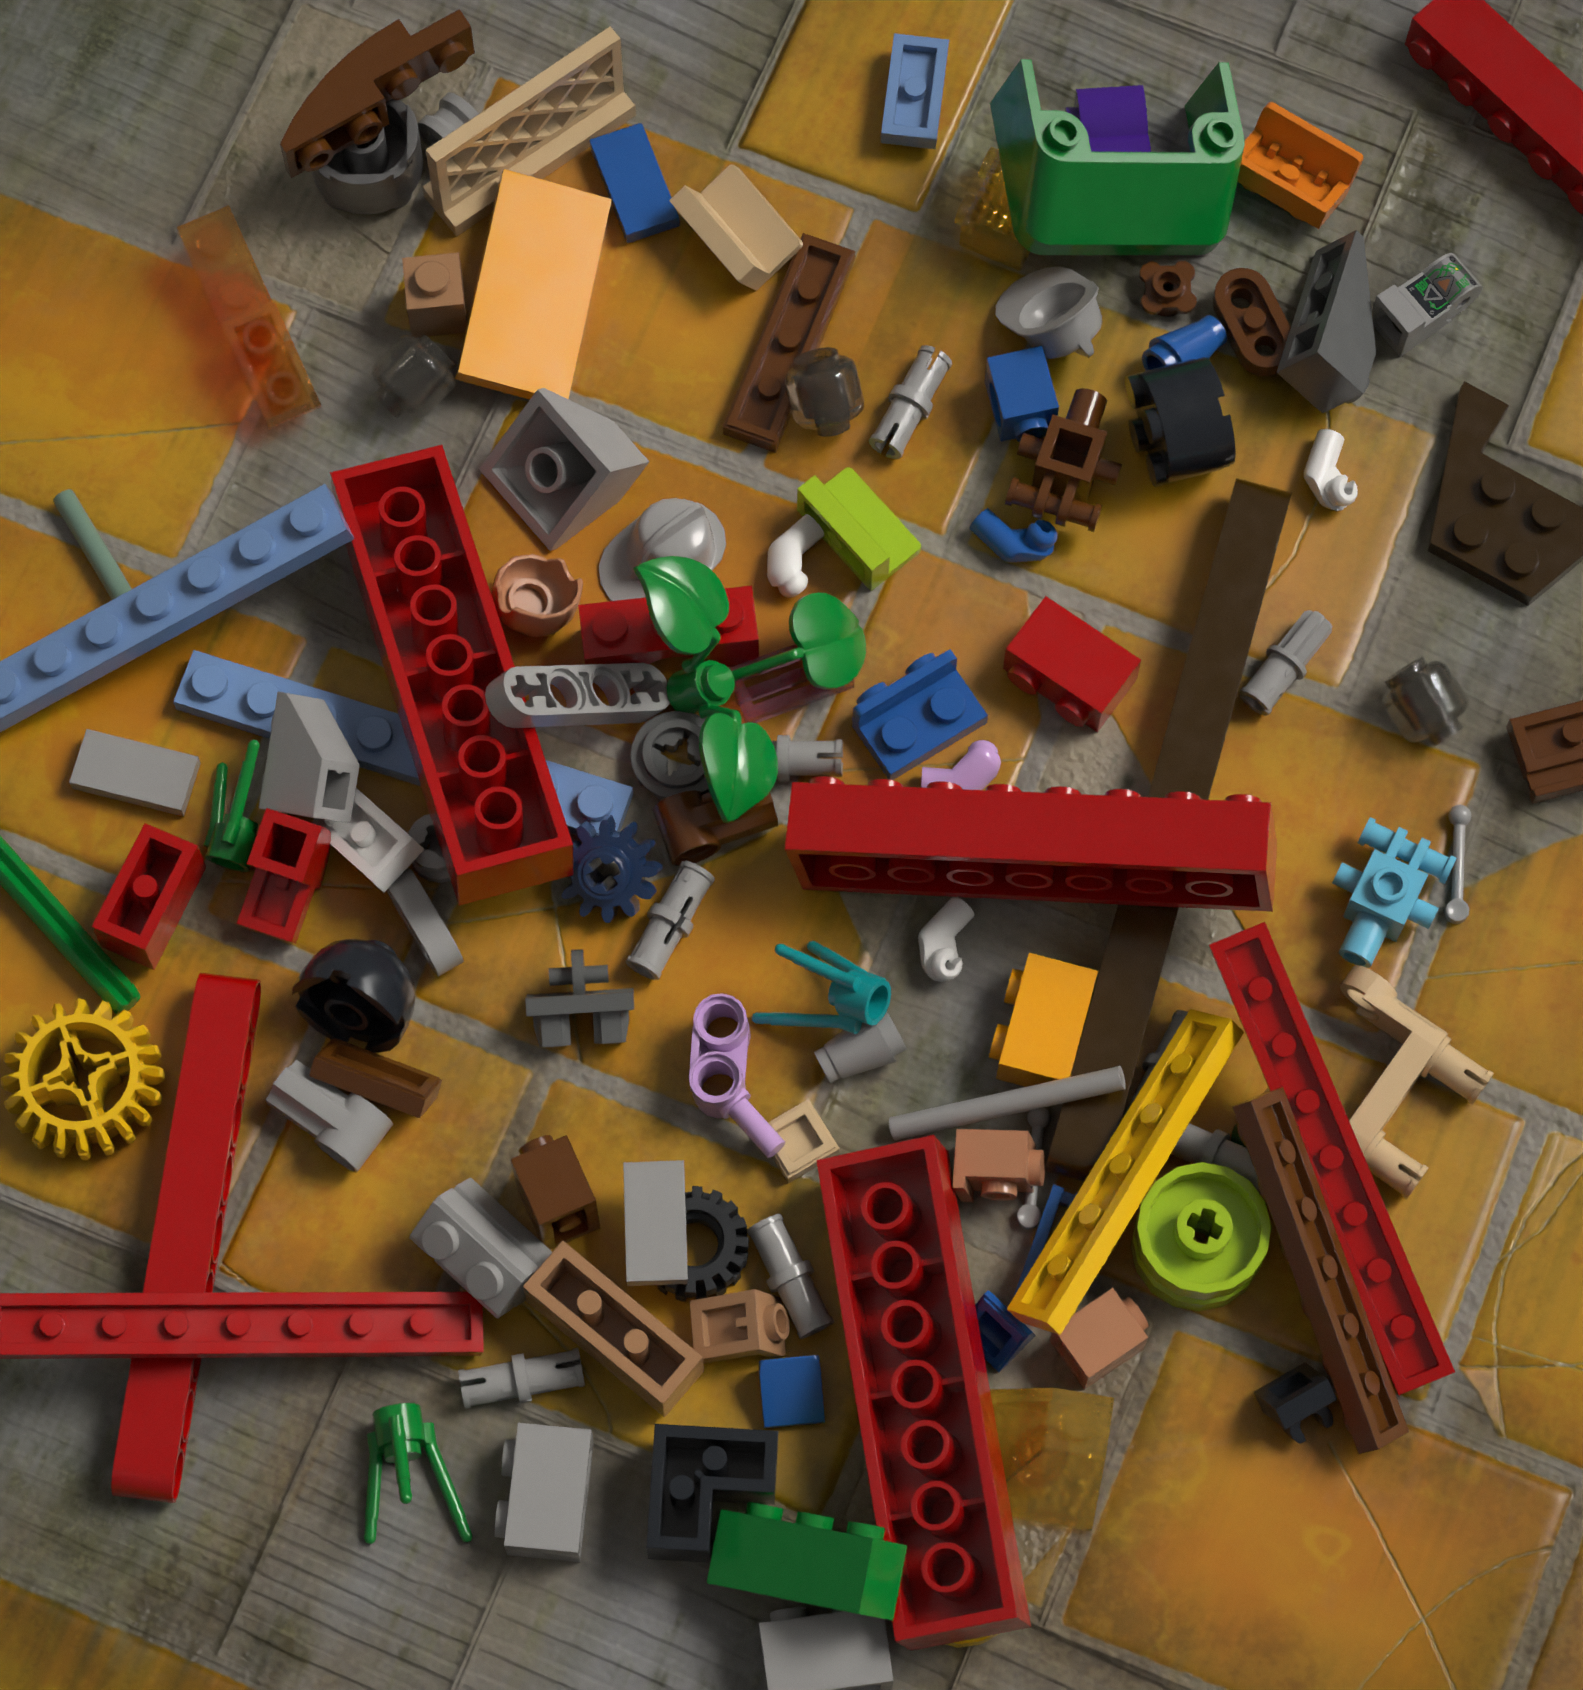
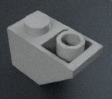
(308, 762)

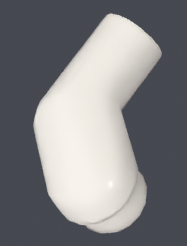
(786, 553)

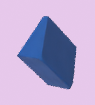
(791, 1391)

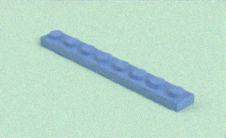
(170, 604)
(247, 701)

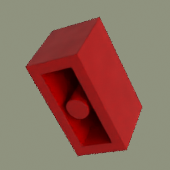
(1070, 665)
(149, 896)

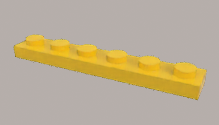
(1125, 1171)

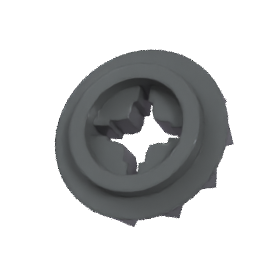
(667, 733)

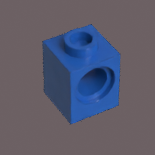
(1021, 393)

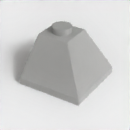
(562, 466)

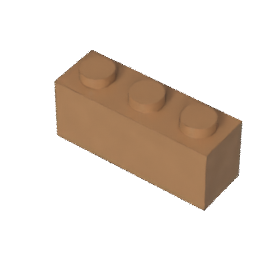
(613, 1329)

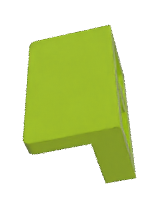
(858, 526)

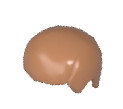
(536, 595)

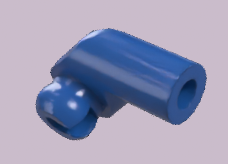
(1017, 544)

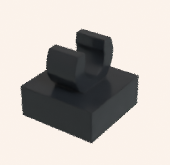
(1295, 1398)

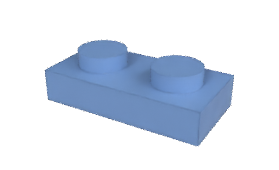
(914, 91)

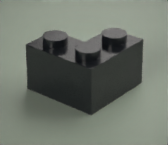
(695, 1470)

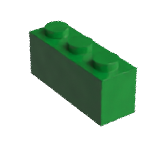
(808, 1560)

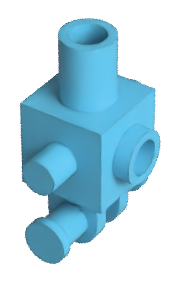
(1387, 890)

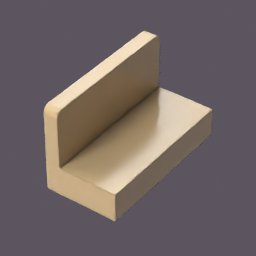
(739, 226)

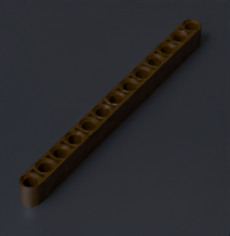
(1185, 764)

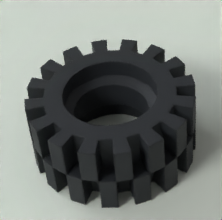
(731, 1251)

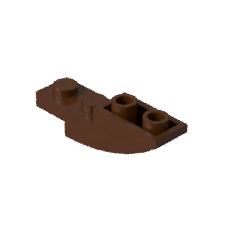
(353, 95)

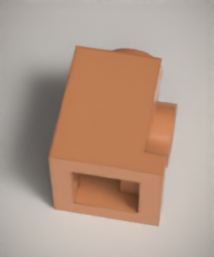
(996, 1164)

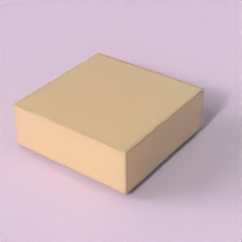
(804, 1139)

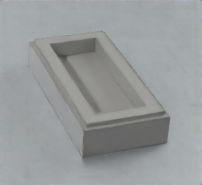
(135, 772)
(655, 1223)

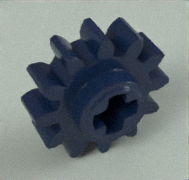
(611, 890)

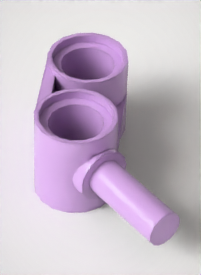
(727, 1057)

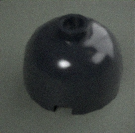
(357, 993)

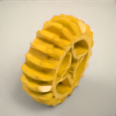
(61, 1083)

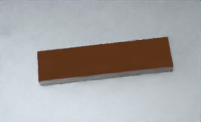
(793, 327)

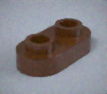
(1253, 326)

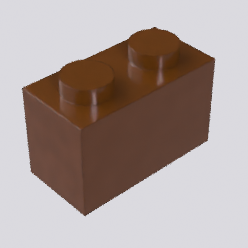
(555, 1190)

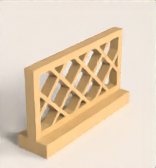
(529, 131)

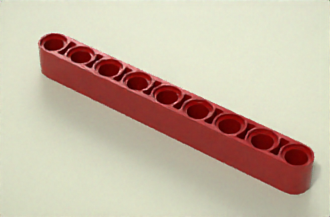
(188, 1227)

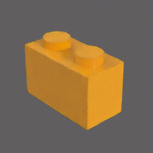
(1045, 1023)

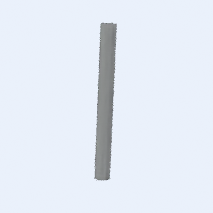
(1007, 1103)

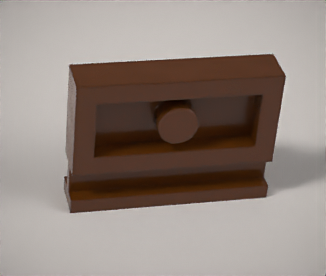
(1550, 750)

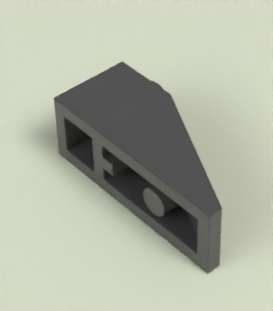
(1332, 328)

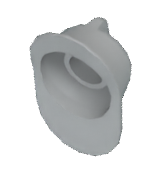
(1053, 311)
(662, 530)

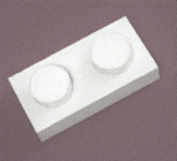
(373, 842)

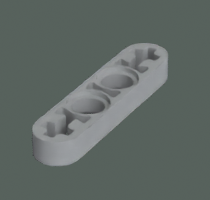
(575, 683)

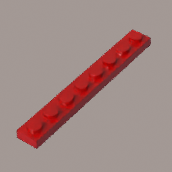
(1364, 1228)
(239, 1325)

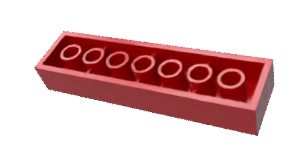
(440, 652)
(1033, 844)
(923, 1391)

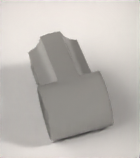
(342, 1124)

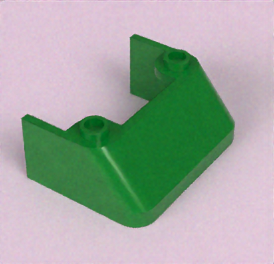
(1117, 201)

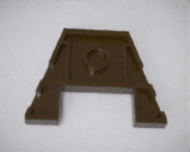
(1496, 518)

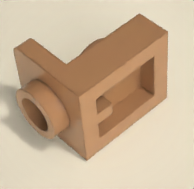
(739, 1326)

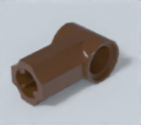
(695, 829)

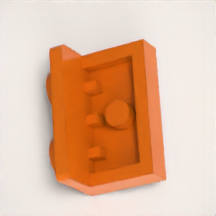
(1297, 165)

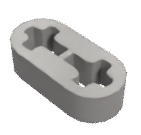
(424, 923)

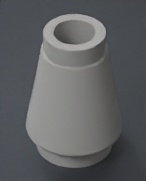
(856, 1053)

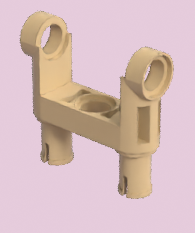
(1422, 1053)

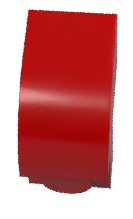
(289, 866)

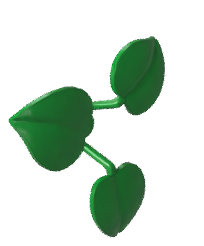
(685, 608)

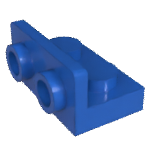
(917, 714)

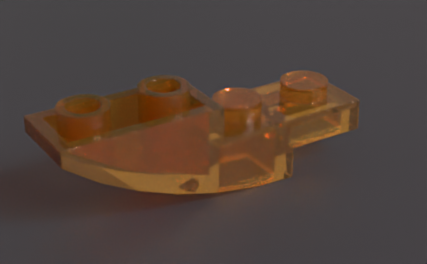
(248, 318)

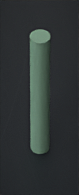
(91, 543)

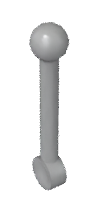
(1457, 909)
(1030, 1215)

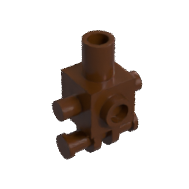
(1067, 464)

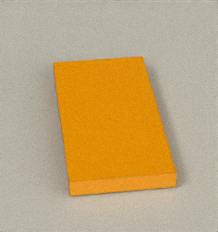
(533, 287)

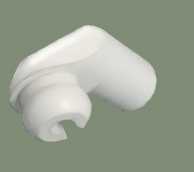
(1322, 475)
(938, 942)

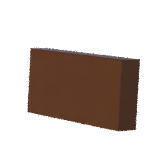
(376, 1077)

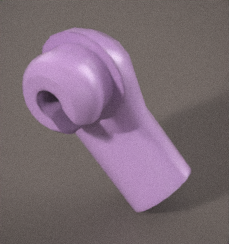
(972, 771)

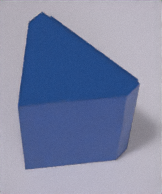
(1000, 1331)

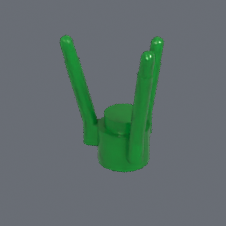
(231, 835)
(399, 1437)

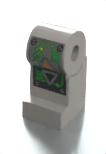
(1424, 303)

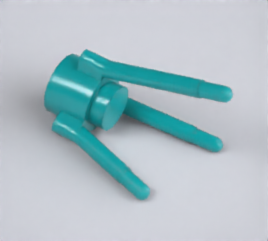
(853, 991)

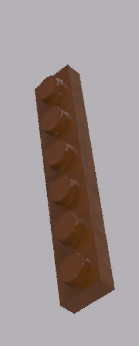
(1320, 1270)

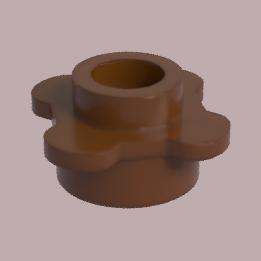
(1166, 303)

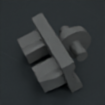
(608, 1006)

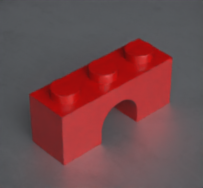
(625, 632)

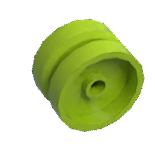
(1205, 1201)

